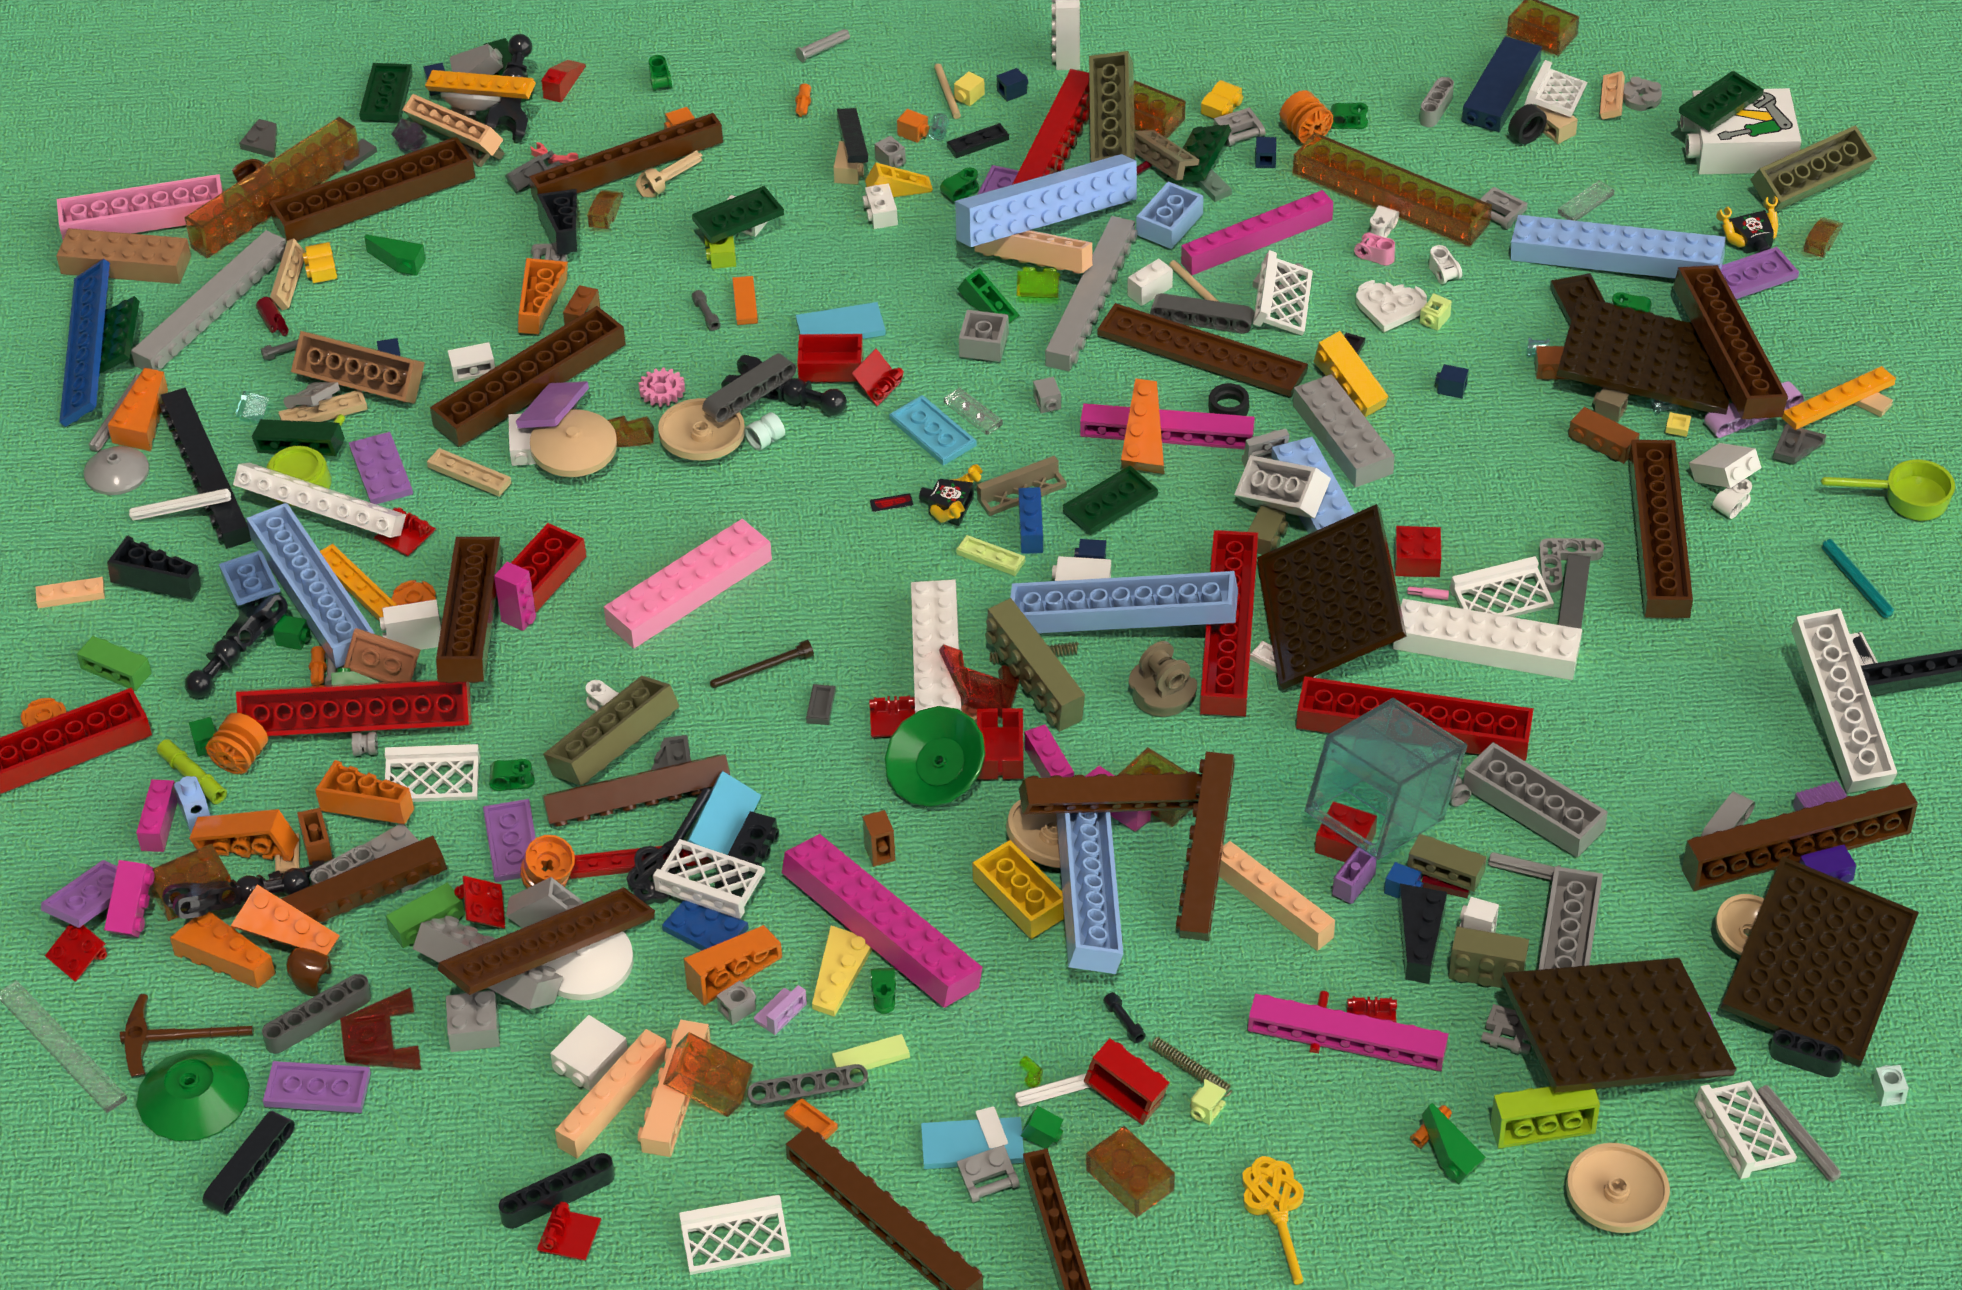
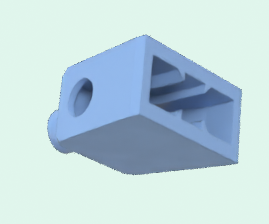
(188, 795)

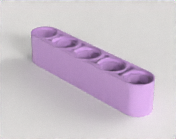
(1731, 422)

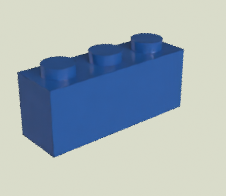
(1030, 520)

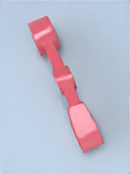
(541, 150)

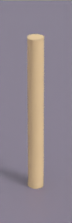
(947, 91)
(1191, 281)

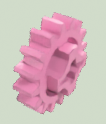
(661, 387)

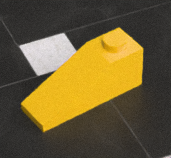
(900, 181)

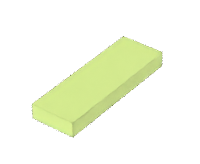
(990, 555)
(873, 1053)

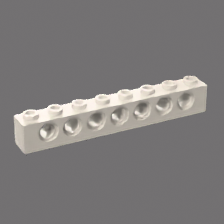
(320, 499)

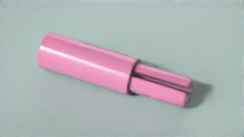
(1429, 592)

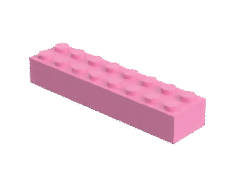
(138, 207)
(687, 583)

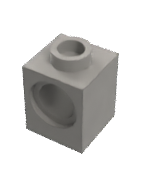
(890, 152)
(1047, 394)
(736, 1002)

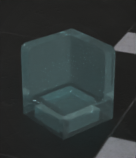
(252, 406)

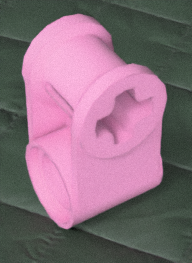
(1377, 249)

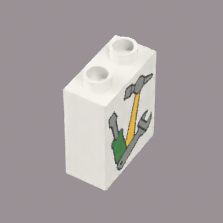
(1747, 140)

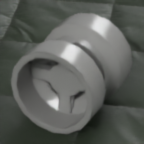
(364, 744)
(1460, 794)

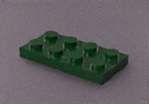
(385, 92)
(1721, 101)
(1205, 145)
(737, 214)
(118, 333)
(1110, 500)

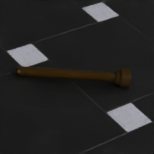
(803, 650)

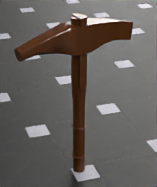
(138, 1036)

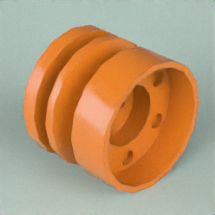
(1305, 115)
(237, 743)
(547, 853)

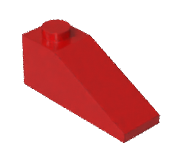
(560, 79)

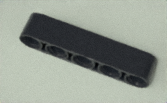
(248, 1162)
(571, 1182)

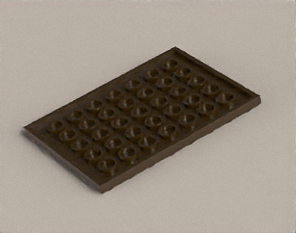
(1641, 356)
(1331, 597)
(1820, 959)
(1617, 1024)

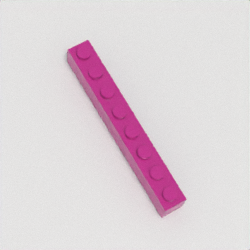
(1256, 232)
(1176, 426)
(1348, 1032)

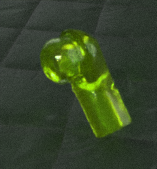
(1034, 1072)

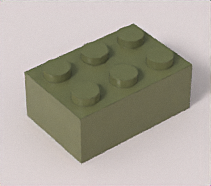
(1485, 956)

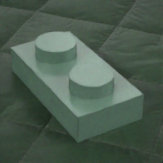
(1214, 187)

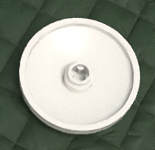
(595, 968)

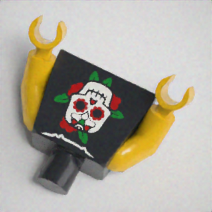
(1751, 231)
(952, 497)

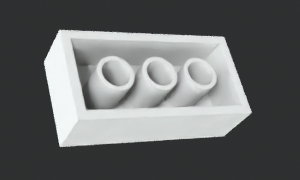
(1067, 30)
(1282, 486)

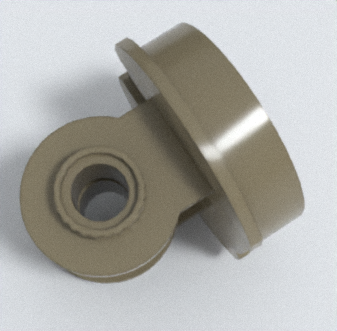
(1162, 683)

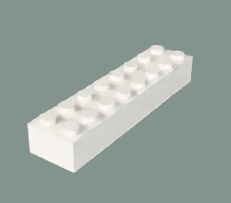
(932, 626)
(1489, 639)
(1843, 701)

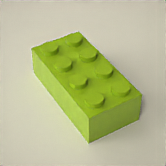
(1543, 1115)

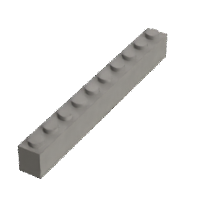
(1090, 294)
(209, 302)

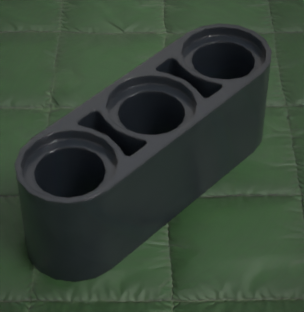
(1806, 1053)

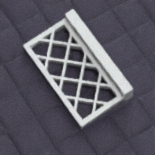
(1543, 86)
(1268, 276)
(1495, 578)
(432, 758)
(700, 891)
(1727, 1131)
(725, 1216)

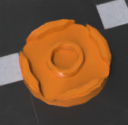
(413, 592)
(41, 710)

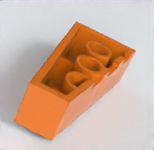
(540, 290)
(139, 412)
(1143, 433)
(362, 795)
(246, 834)
(279, 921)
(219, 946)
(729, 962)

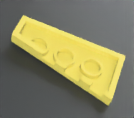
(840, 966)

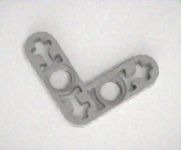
(1559, 552)

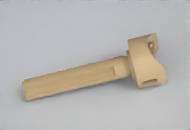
(656, 180)

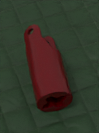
(271, 315)

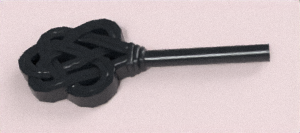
(640, 876)

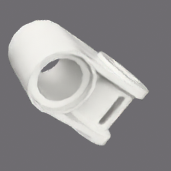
(1383, 221)
(1443, 264)
(1733, 499)
(598, 694)

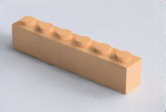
(452, 124)
(1042, 250)
(1276, 897)
(611, 1094)
(668, 1106)

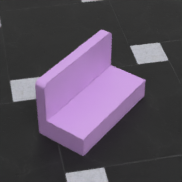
(781, 1009)

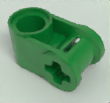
(659, 73)
(1347, 115)
(960, 185)
(1635, 302)
(509, 775)
(883, 989)

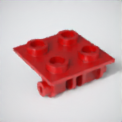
(877, 377)
(413, 534)
(888, 715)
(482, 901)
(76, 950)
(1380, 1009)
(569, 1233)

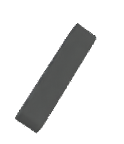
(1203, 313)
(749, 387)
(1574, 591)
(316, 1013)
(818, 1078)

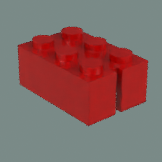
(829, 357)
(1002, 744)
(1126, 1081)

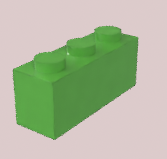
(114, 663)
(436, 904)

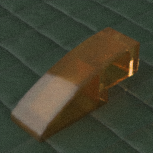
(604, 209)
(1822, 236)
(633, 432)

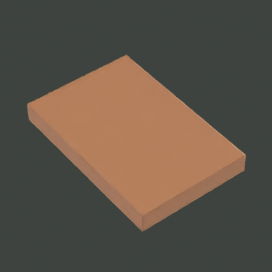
(381, 657)

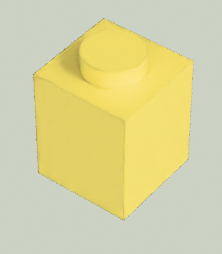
(969, 88)

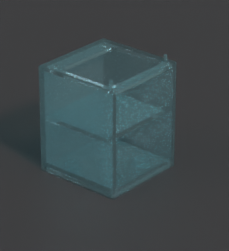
(1392, 765)

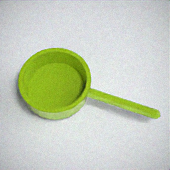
(303, 464)
(1915, 488)

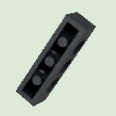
(751, 845)

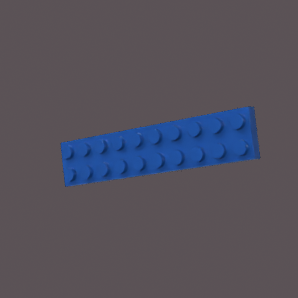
(84, 343)

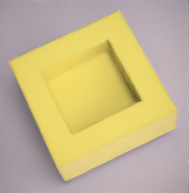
(1678, 424)

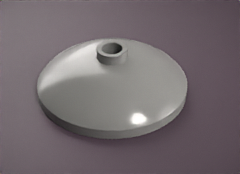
(469, 102)
(116, 470)

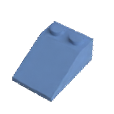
(248, 578)

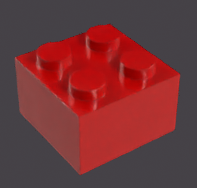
(1418, 551)
(1336, 846)

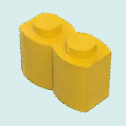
(1221, 100)
(319, 262)

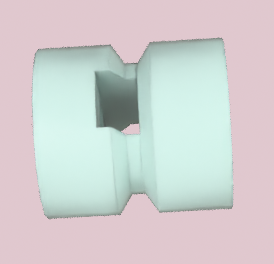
(764, 431)

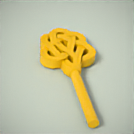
(1266, 1197)

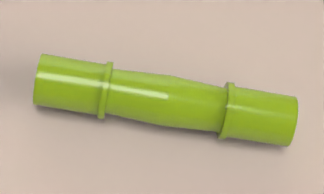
(179, 760)

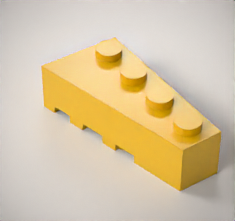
(1339, 358)

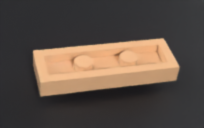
(1612, 95)
(70, 592)

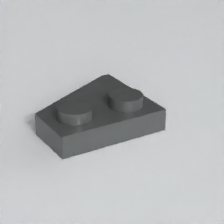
(261, 138)
(1797, 444)
(672, 752)

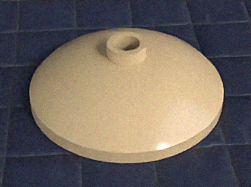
(1737, 917)

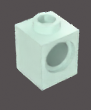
(1890, 1085)

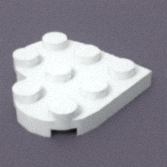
(1389, 304)

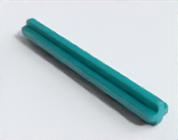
(1858, 578)

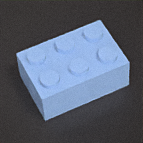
(1169, 215)

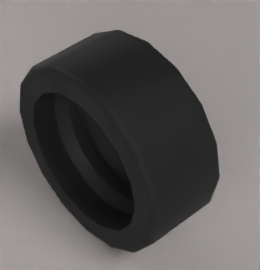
(1534, 128)
(1229, 391)

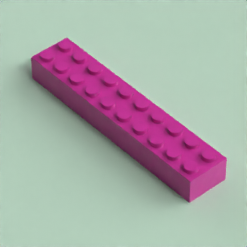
(882, 920)

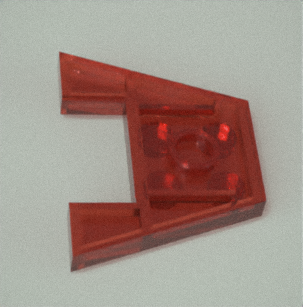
(977, 688)
(369, 1034)

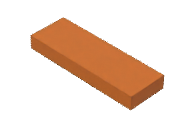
(745, 300)

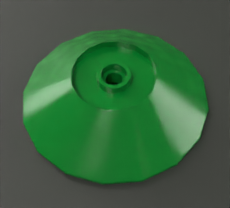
(919, 746)
(196, 1110)

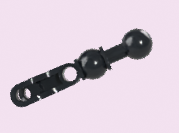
(509, 110)
(794, 390)
(249, 625)
(207, 897)

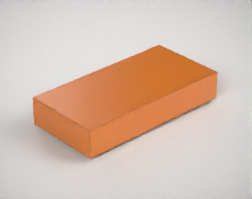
(804, 1114)

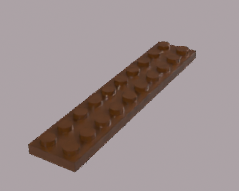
(1202, 349)
(545, 941)

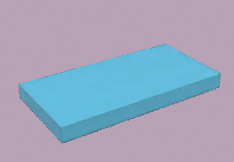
(856, 319)
(932, 430)
(723, 814)
(955, 1140)

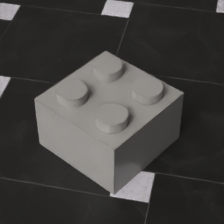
(983, 335)
(472, 1021)

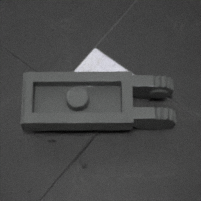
(520, 176)

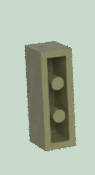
(1447, 862)

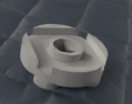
(1650, 90)

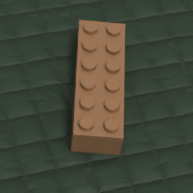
(129, 255)
(357, 367)

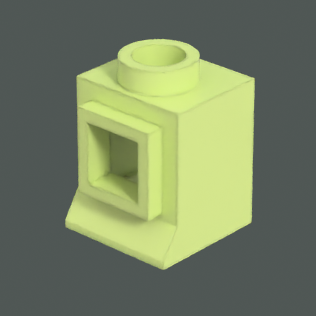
(1435, 318)
(1207, 1102)

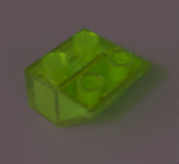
(1038, 284)

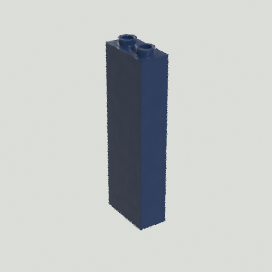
(1501, 84)

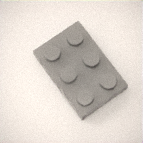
(391, 841)

